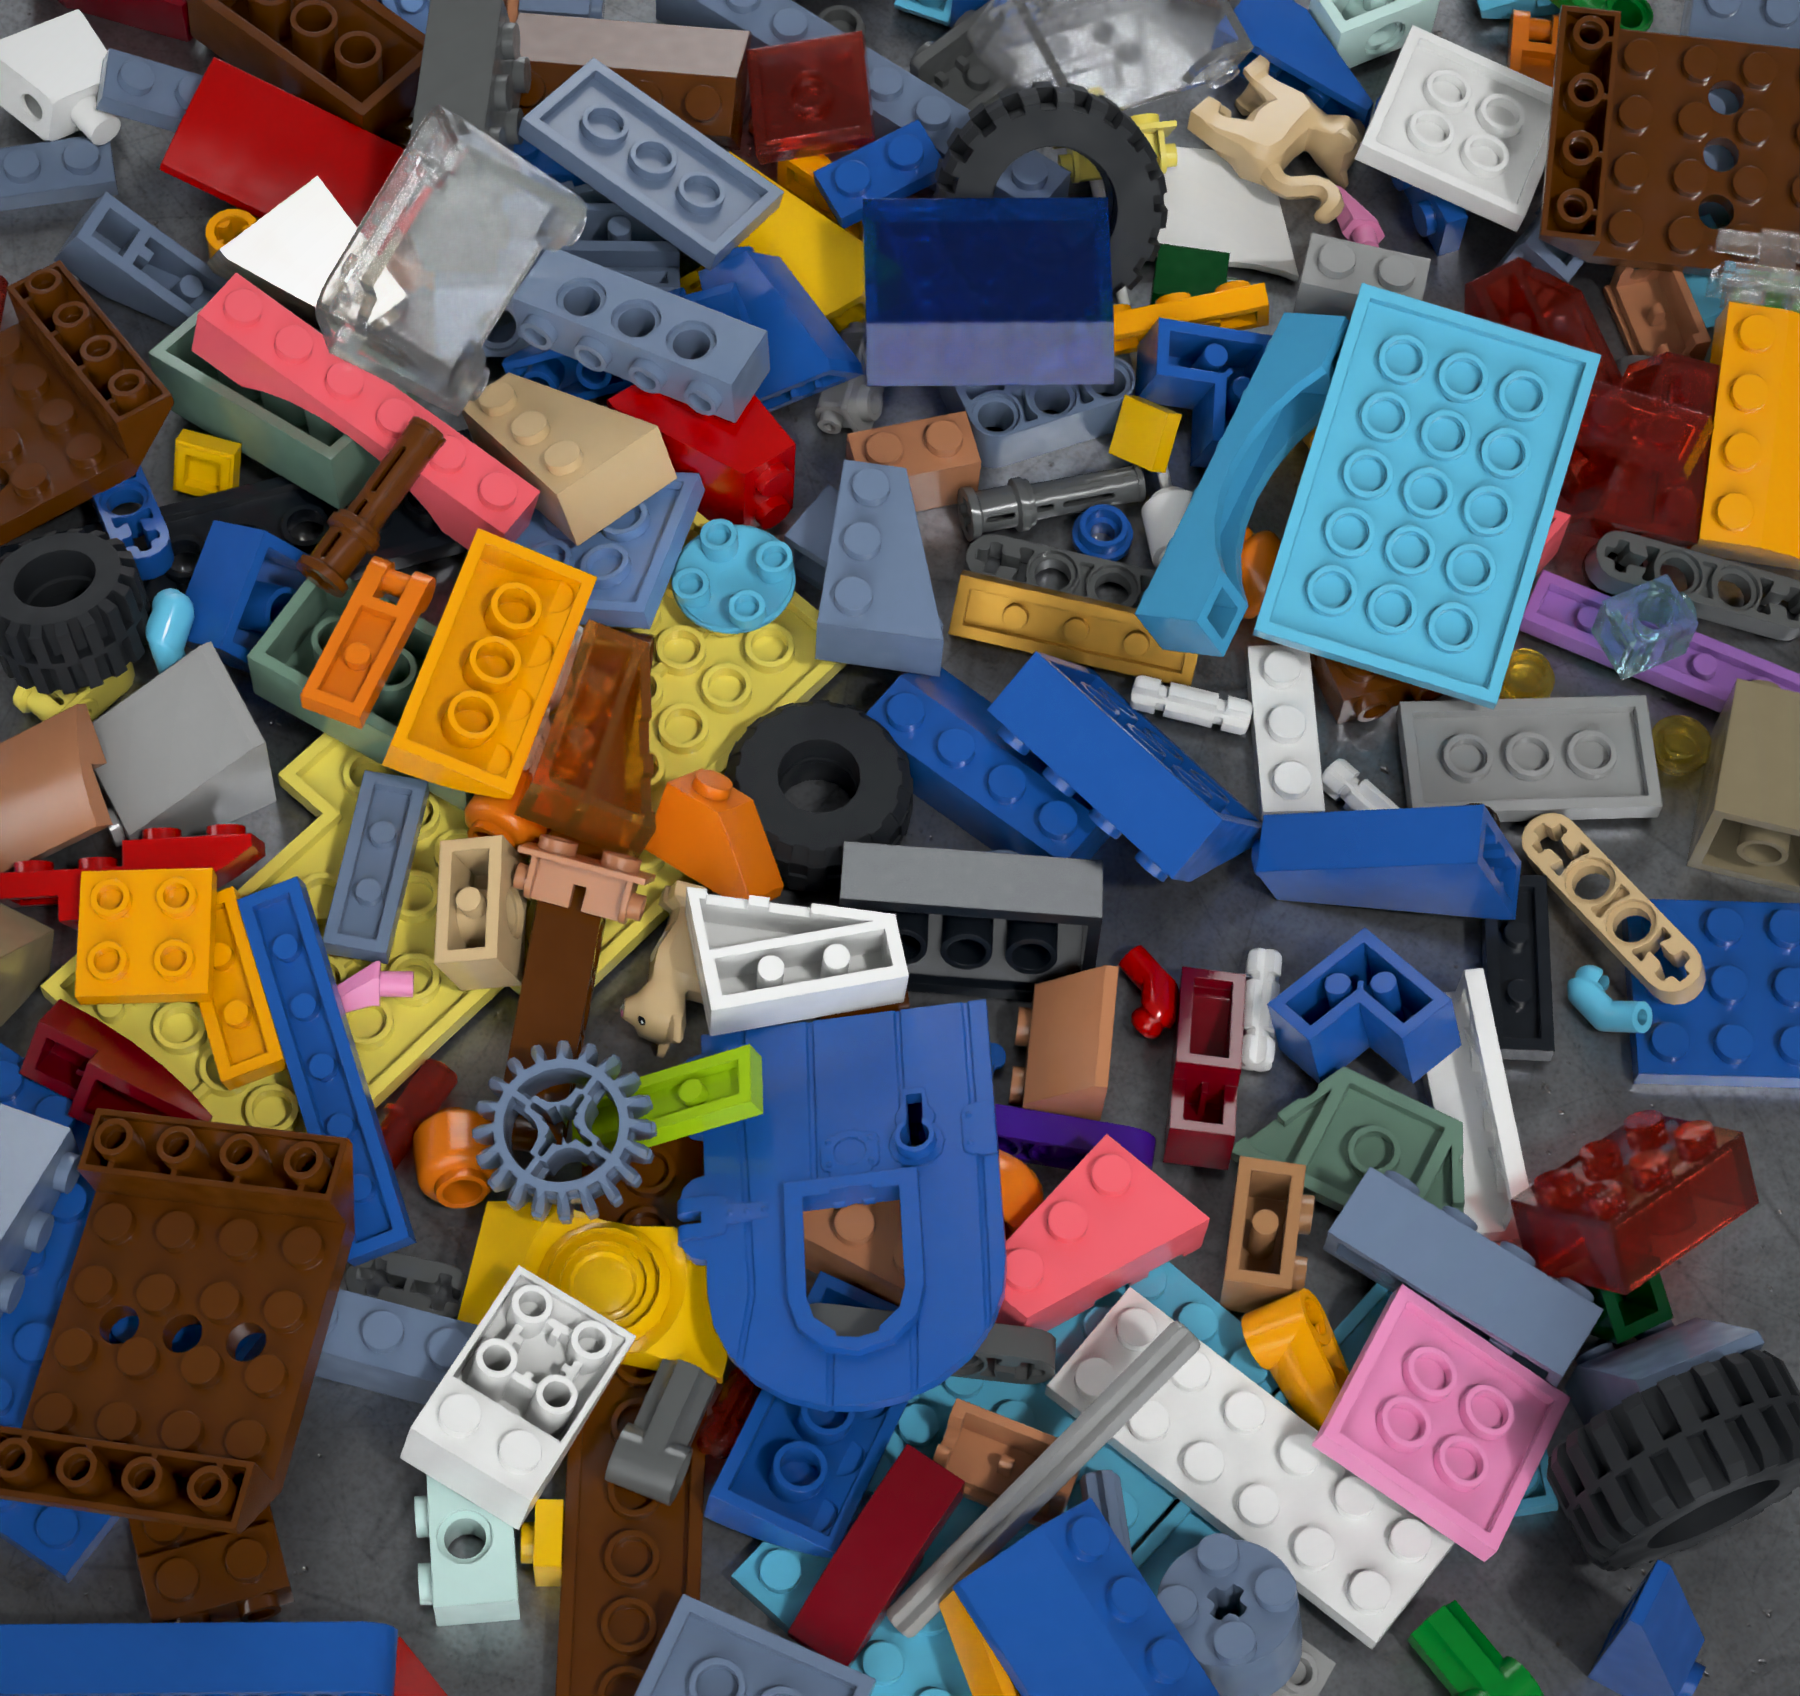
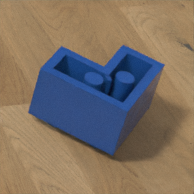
(1199, 371)
(1360, 1001)

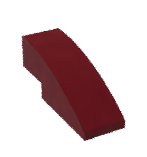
(102, 1069)
(1205, 1069)
(877, 1557)

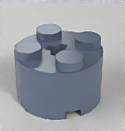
(1236, 1614)

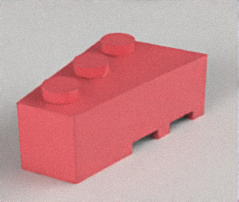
(1093, 1236)

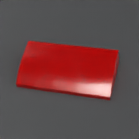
(265, 144)

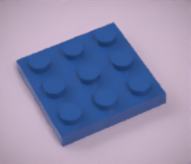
(1746, 1016)

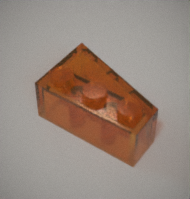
(594, 749)

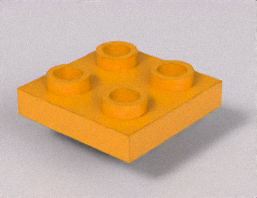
(146, 936)

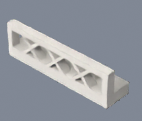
(1476, 1092)

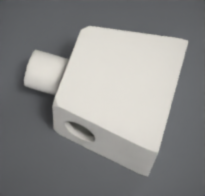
(54, 79)

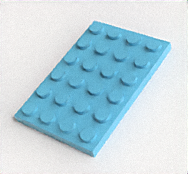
(1427, 496)

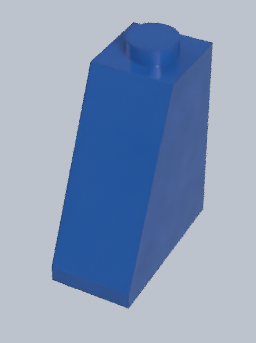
(802, 343)

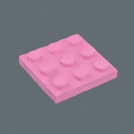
(1442, 1422)

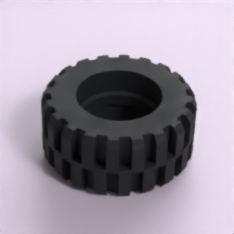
(1079, 122)
(1681, 1460)

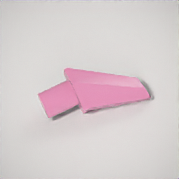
(1358, 223)
(371, 984)

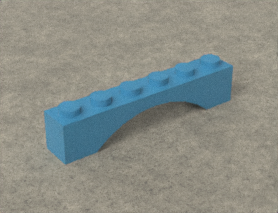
(1198, 586)

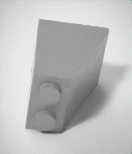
(1339, 267)
(182, 753)

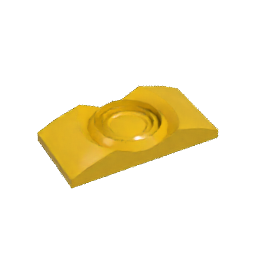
(614, 1268)

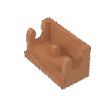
(1656, 313)
(992, 1454)

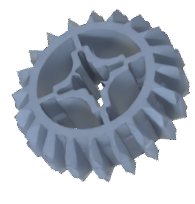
(580, 1106)

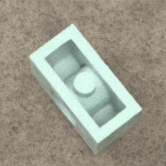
(1370, 27)
(469, 1588)

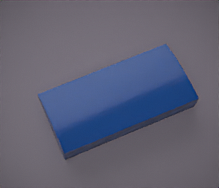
(803, 1469)

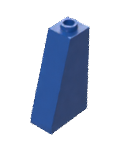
(1392, 860)

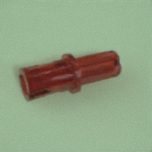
(416, 1103)

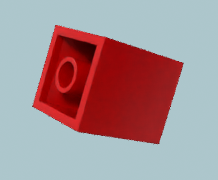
(741, 464)

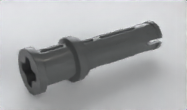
(1024, 503)

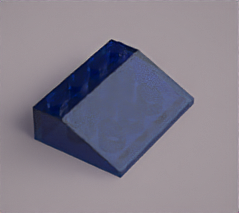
(987, 292)

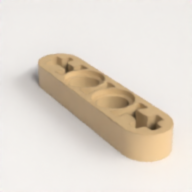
(1617, 903)

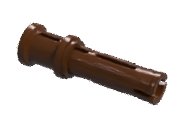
(357, 528)

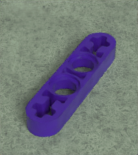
(1051, 1137)

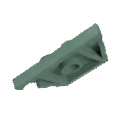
(1362, 1125)

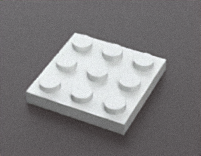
(1461, 128)

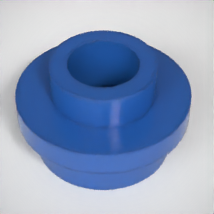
(1105, 520)

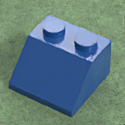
(240, 589)

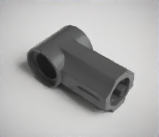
(657, 1448)

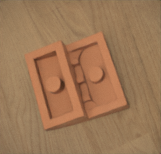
(50, 788)

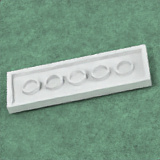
(1256, 1475)

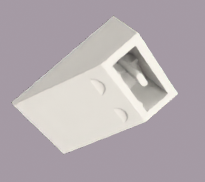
(516, 1397)

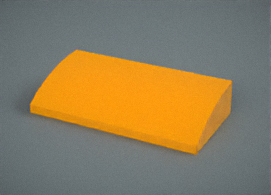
(490, 669)

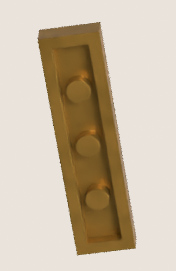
(1063, 627)

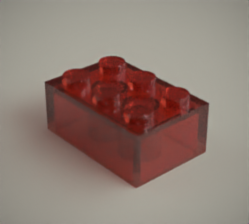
(1635, 1201)

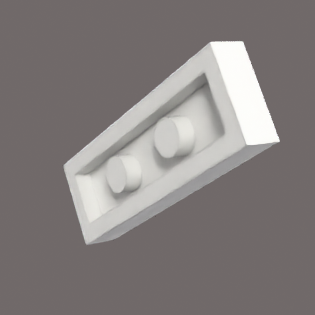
(1284, 730)

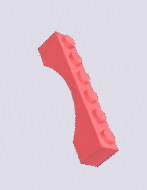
(282, 355)

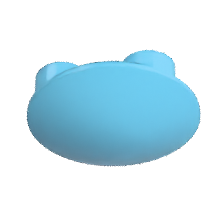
(733, 578)

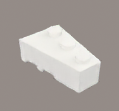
(790, 962)

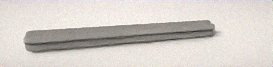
(1044, 1477)

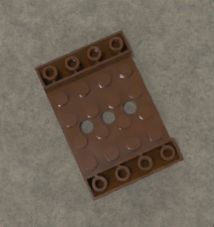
(1633, 137)
(71, 402)
(183, 1232)

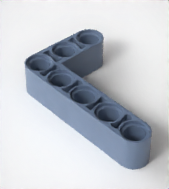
(1028, 429)

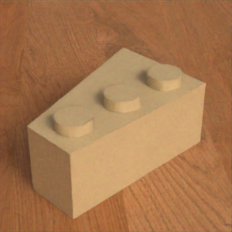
(574, 451)

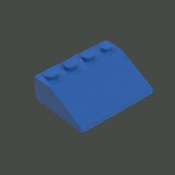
(1122, 769)

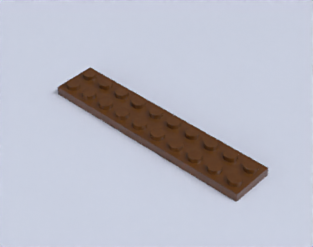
(623, 1551)

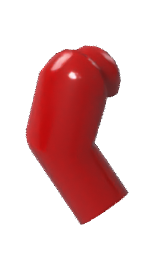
(1158, 992)

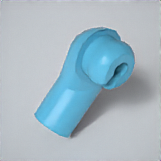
(169, 627)
(1606, 1015)

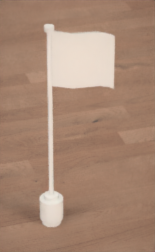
(1220, 213)

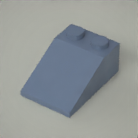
(1611, 1375)

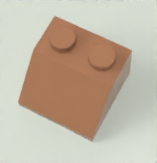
(1067, 1044)

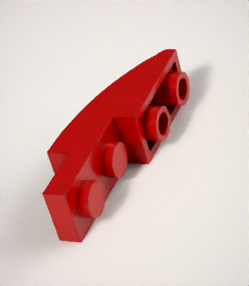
(224, 849)

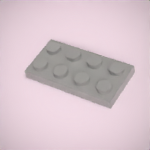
(1532, 756)

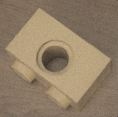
(480, 914)

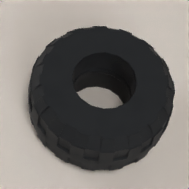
(829, 745)

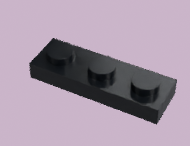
(1520, 974)

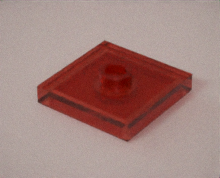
(810, 97)

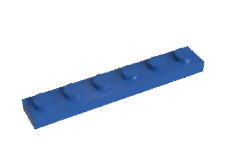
(324, 1057)

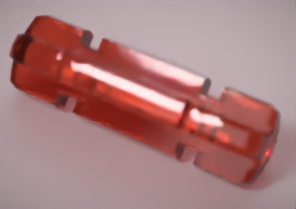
(728, 1415)

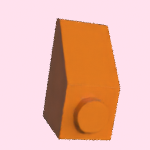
(715, 837)

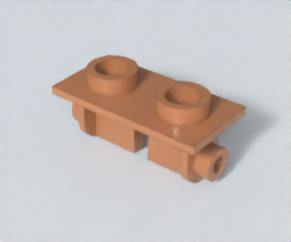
(608, 882)

